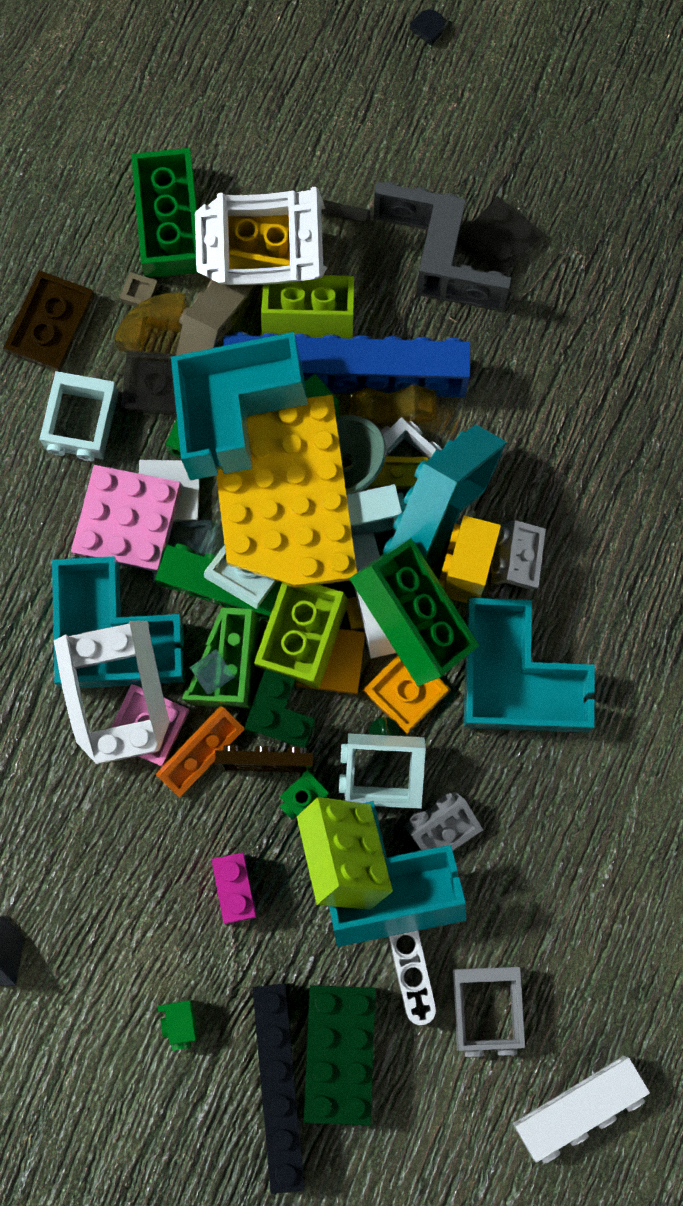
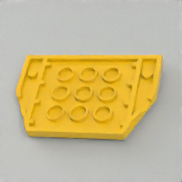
(292, 507)

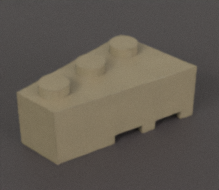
(213, 316)

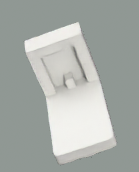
(410, 432)

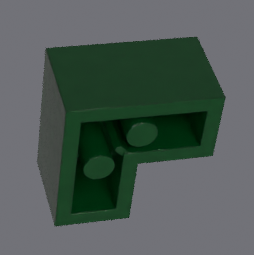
(270, 713)

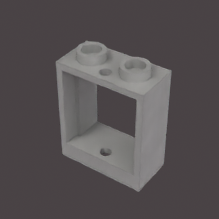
(476, 1048)

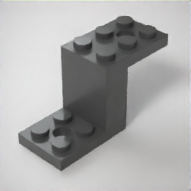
(443, 220)

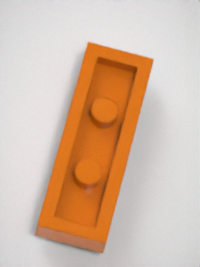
(199, 751)

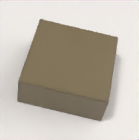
(138, 289)

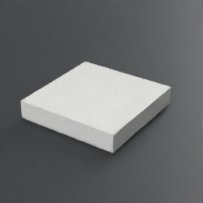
(174, 470)

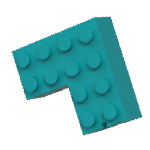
(223, 387)
(444, 489)
(90, 600)
(509, 689)
(423, 897)

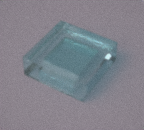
(212, 672)

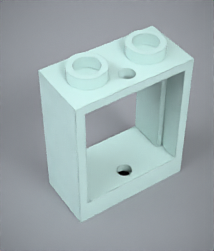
(84, 387)
(375, 509)
(384, 796)

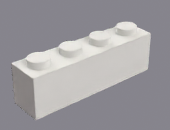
(581, 1109)

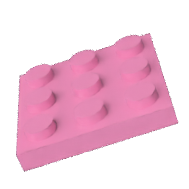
(127, 517)

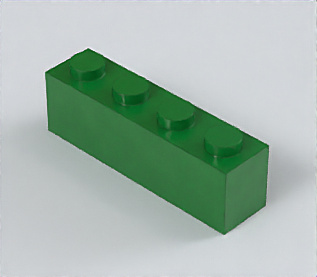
(184, 573)

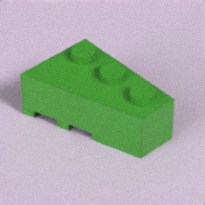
(236, 640)

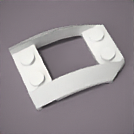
(304, 236)
(104, 647)

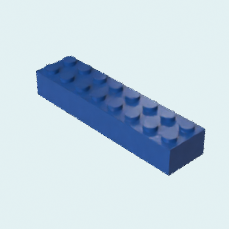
(381, 363)

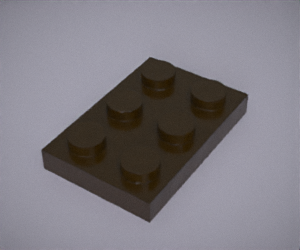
(49, 321)
(264, 759)

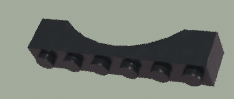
(278, 1089)

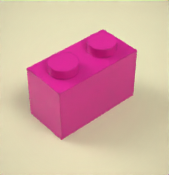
(234, 888)

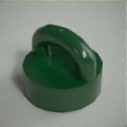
(384, 726)

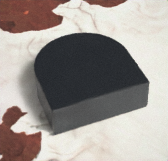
(428, 25)

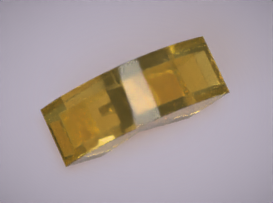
(156, 312)
(385, 409)

